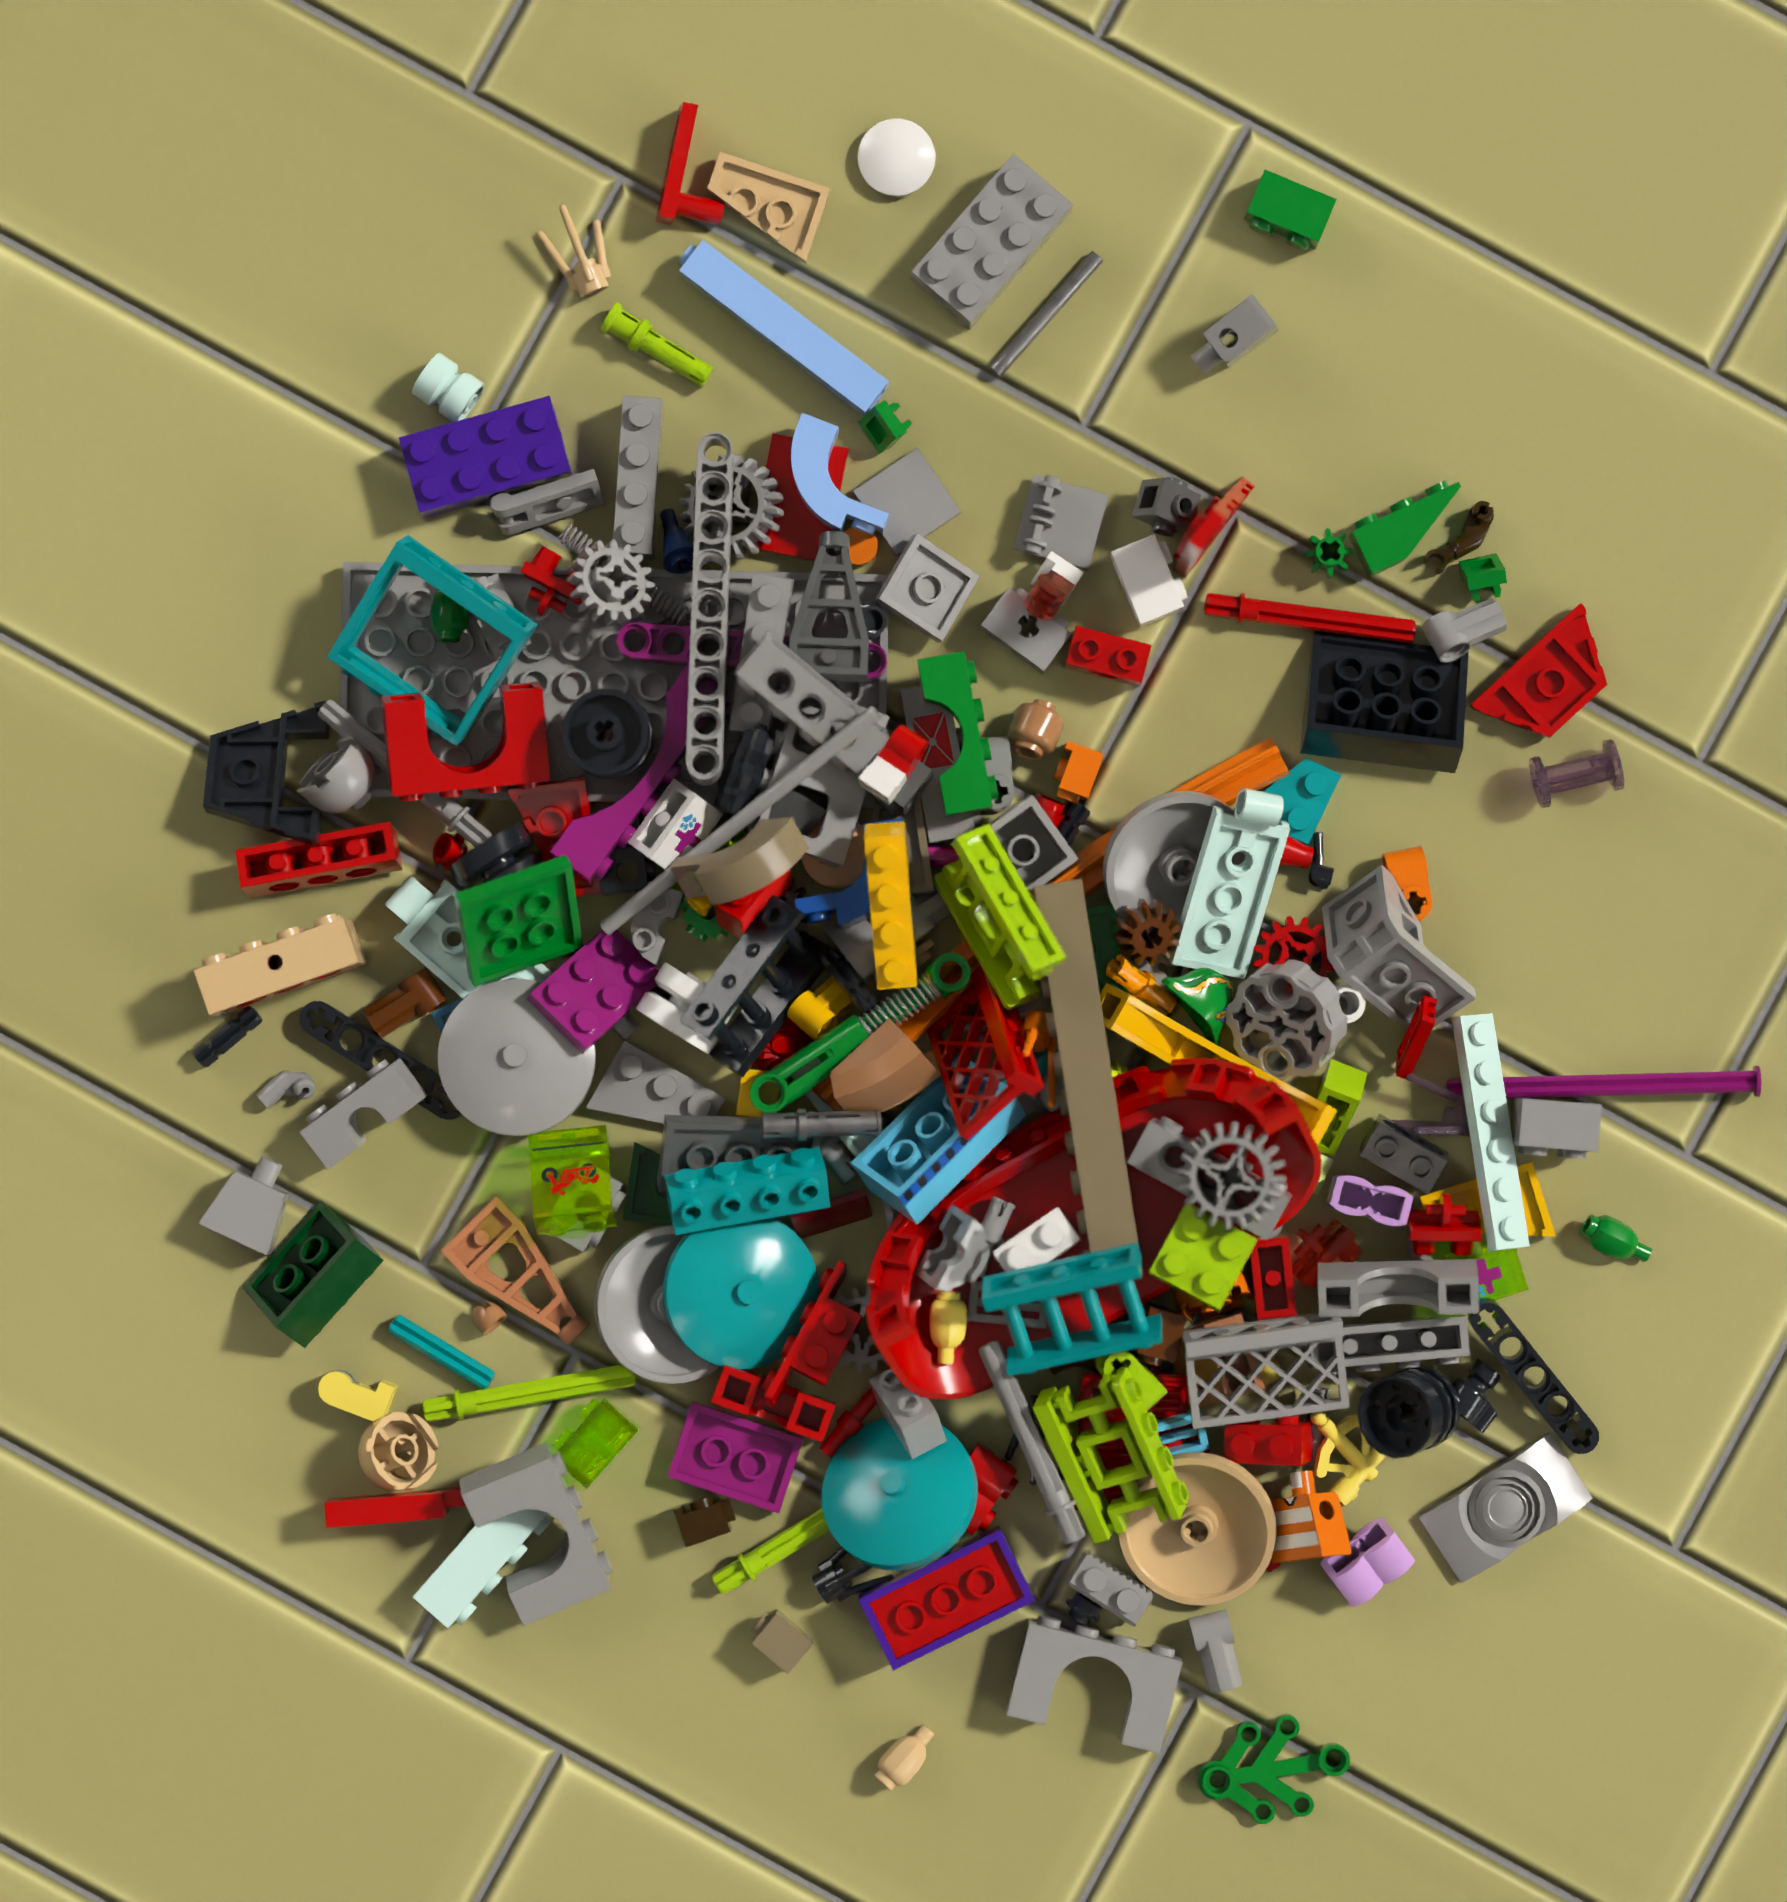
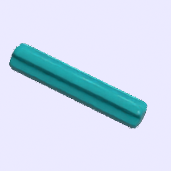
(441, 1352)

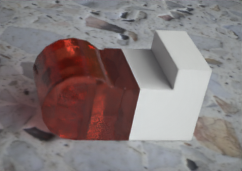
(1051, 587)

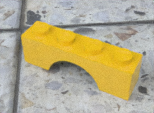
(890, 905)

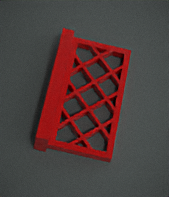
(1004, 1036)

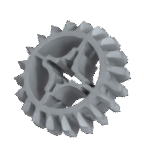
(760, 521)
(1214, 1168)

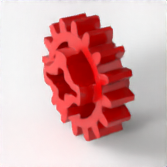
(1282, 937)

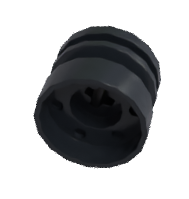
(1390, 1415)

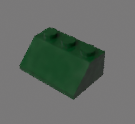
(312, 1274)

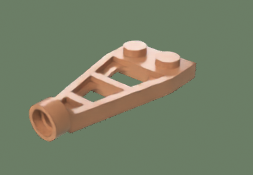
(483, 1238)

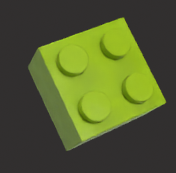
(1202, 1258)

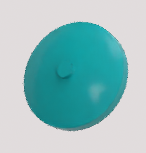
(739, 1291)
(896, 1507)

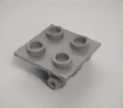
(1061, 521)

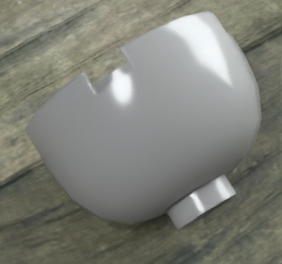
(340, 778)

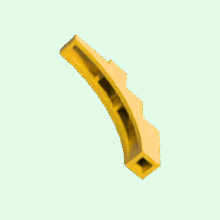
(1170, 1040)

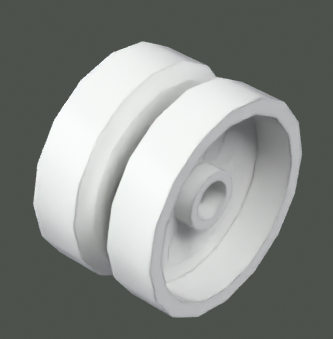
(668, 1013)

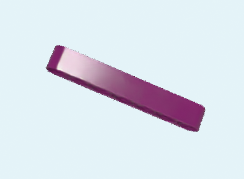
(657, 635)

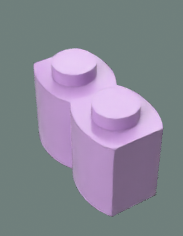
(1378, 1202)
(1375, 1560)

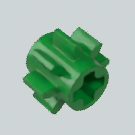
(1325, 543)

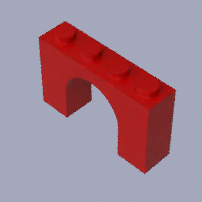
(517, 760)

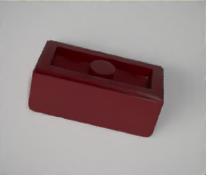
(843, 1211)

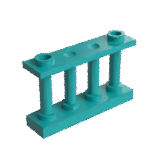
(1064, 1277)

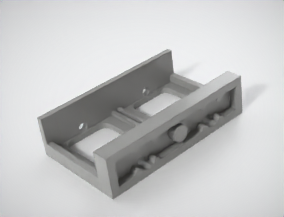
(841, 787)

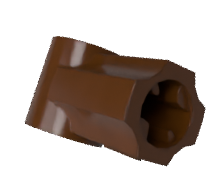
(413, 998)

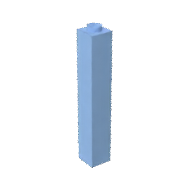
(782, 327)

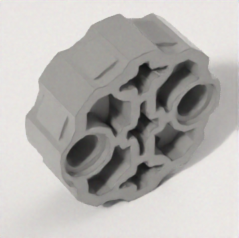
(1286, 1019)

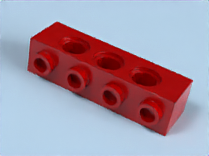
(338, 858)

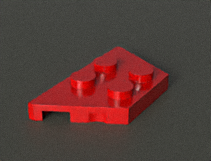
(1548, 680)

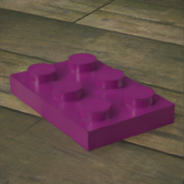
(594, 989)
(735, 1457)

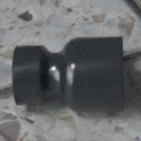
(1472, 1397)

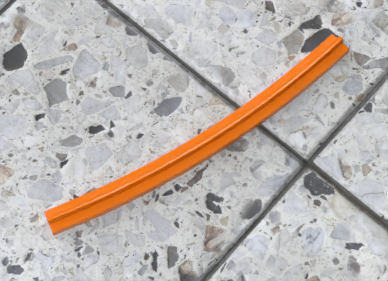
(1248, 770)

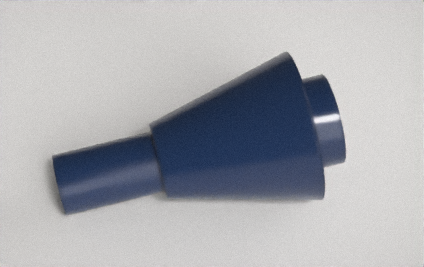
(676, 545)

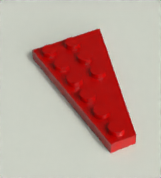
(1208, 526)

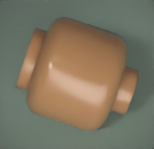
(1035, 729)

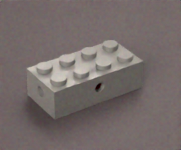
(991, 241)

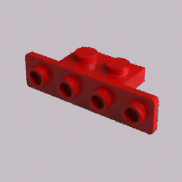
(821, 1340)

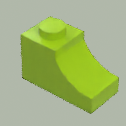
(1341, 1089)

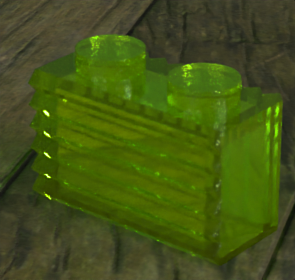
(595, 1441)

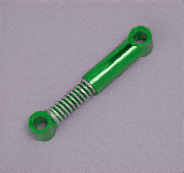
(846, 1036)

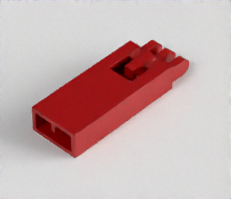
(391, 1507)

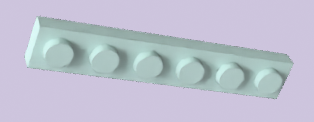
(1490, 1132)

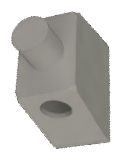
(1250, 324)
(249, 1208)

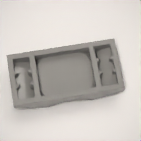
(1505, 1508)

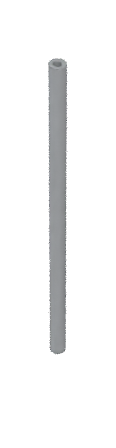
(745, 816)

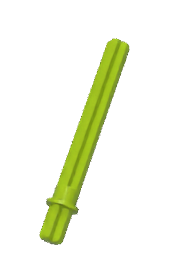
(527, 1393)
(770, 1552)

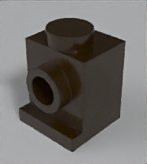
(704, 1519)

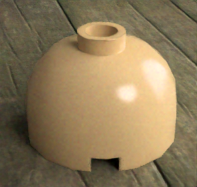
(398, 1452)

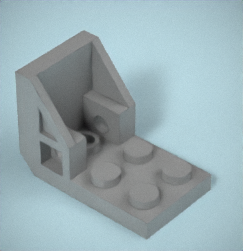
(1382, 953)

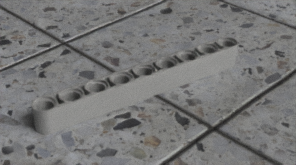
(707, 589)

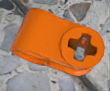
(1411, 875)

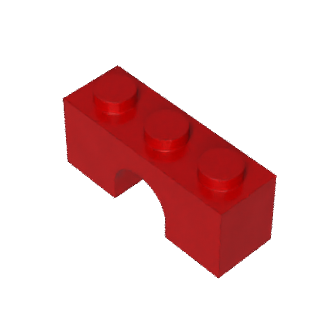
(794, 1409)

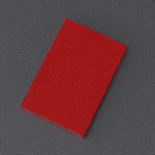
(798, 526)

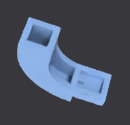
(809, 461)

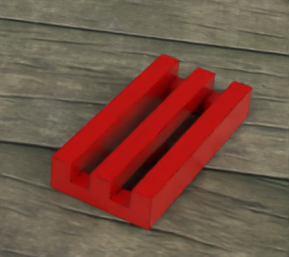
(1415, 1036)

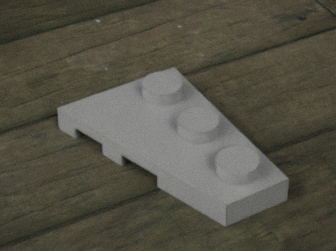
(650, 1089)

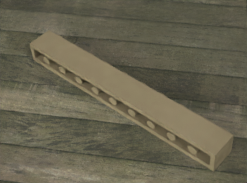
(1086, 1073)

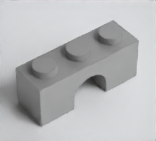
(335, 1131)

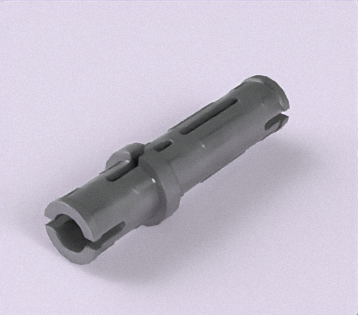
(812, 1124)

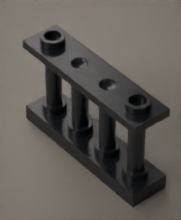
(768, 1007)

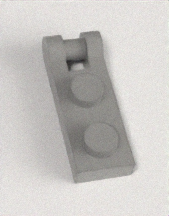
(546, 502)

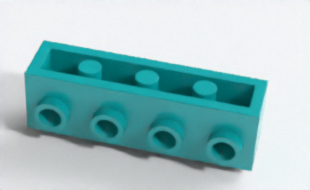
(747, 1190)

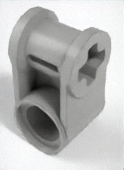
(1001, 768)

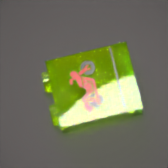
(571, 1180)

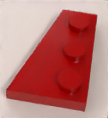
(548, 814)

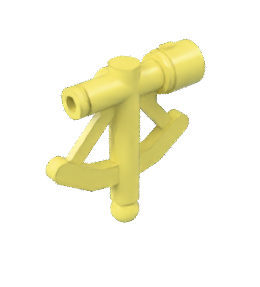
(1360, 1464)

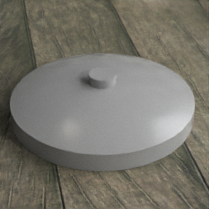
(1158, 851)
(510, 1063)
(633, 1313)

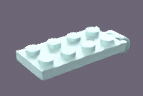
(1230, 899)
(425, 937)

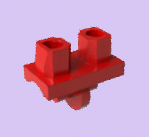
(541, 572)
(1444, 1223)

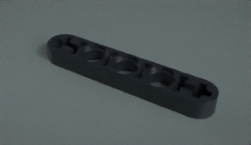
(370, 1045)
(1546, 1389)

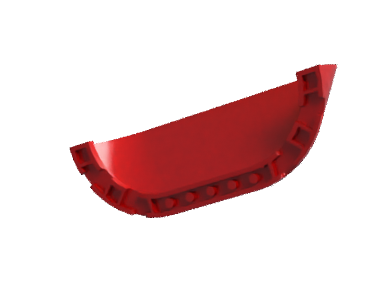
(1035, 1176)

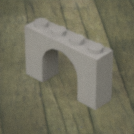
(537, 1482)
(1052, 1648)

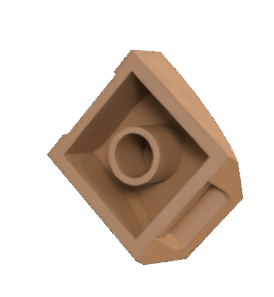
(882, 1072)

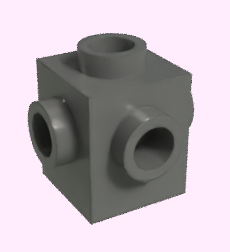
(1166, 505)

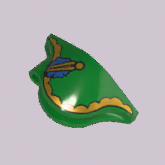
(1204, 998)

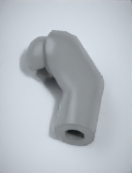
(287, 1083)

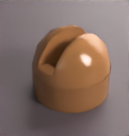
(488, 1317)

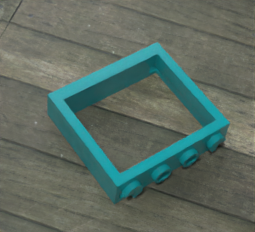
(465, 592)

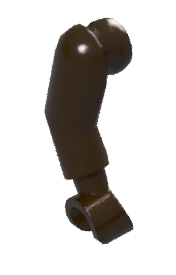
(1470, 539)

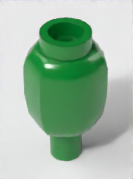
(447, 618)
(1613, 1238)

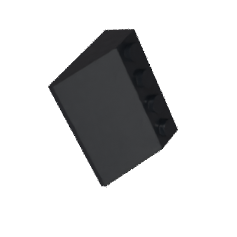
(1384, 703)

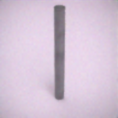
(1046, 314)

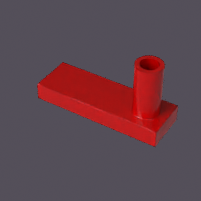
(673, 201)

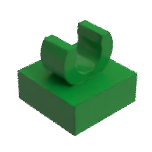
(883, 426)
(1483, 573)

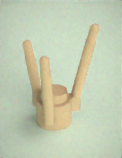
(588, 276)

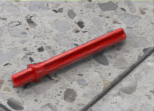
(1309, 617)

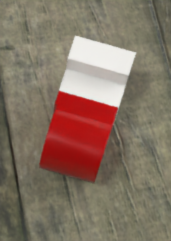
(893, 764)

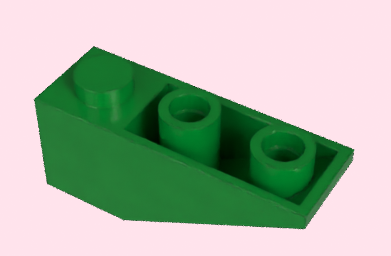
(1392, 538)

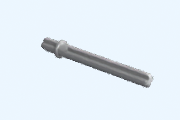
(446, 809)
(1032, 1444)

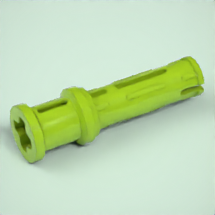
(642, 337)

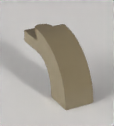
(744, 866)

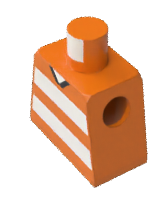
(1308, 1523)

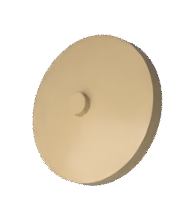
(1217, 1543)

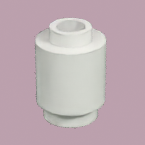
(1353, 1001)

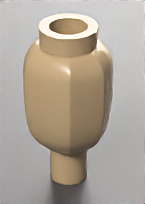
(903, 1759)

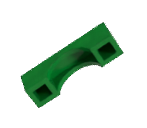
(947, 683)

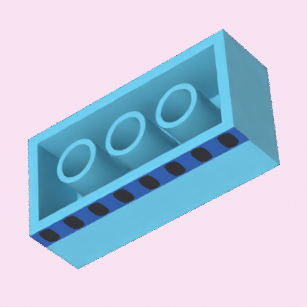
(922, 1151)

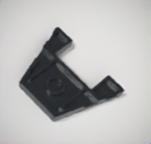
(249, 774)

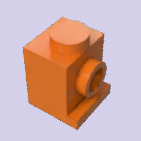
(1077, 772)

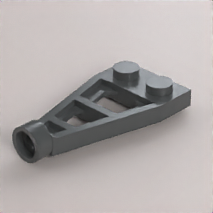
(832, 657)

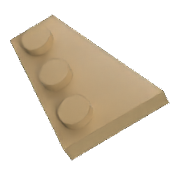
(772, 201)

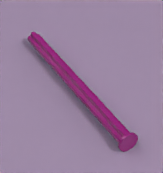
(1627, 1084)

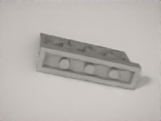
(1263, 1336)

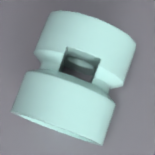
(443, 385)

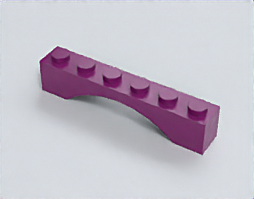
(594, 837)

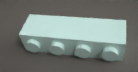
(475, 1564)

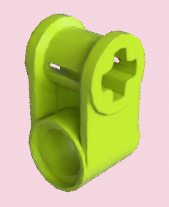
(1151, 1387)

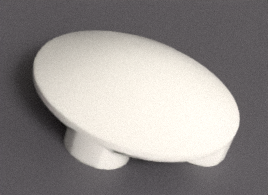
(896, 157)

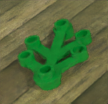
(1266, 1770)

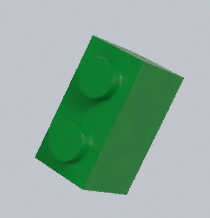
(1289, 211)

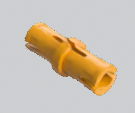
(1140, 985)

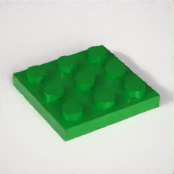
(519, 920)

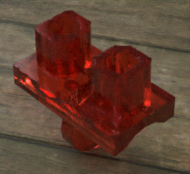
(1323, 1246)

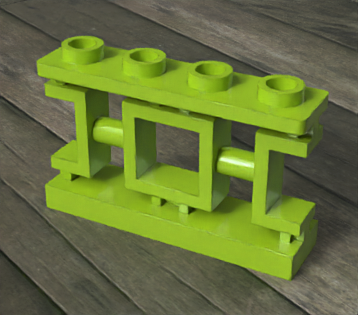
(998, 917)
(1083, 1465)

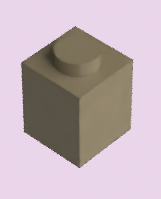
(781, 1640)

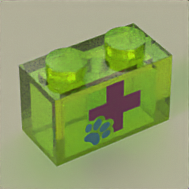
(1498, 1272)

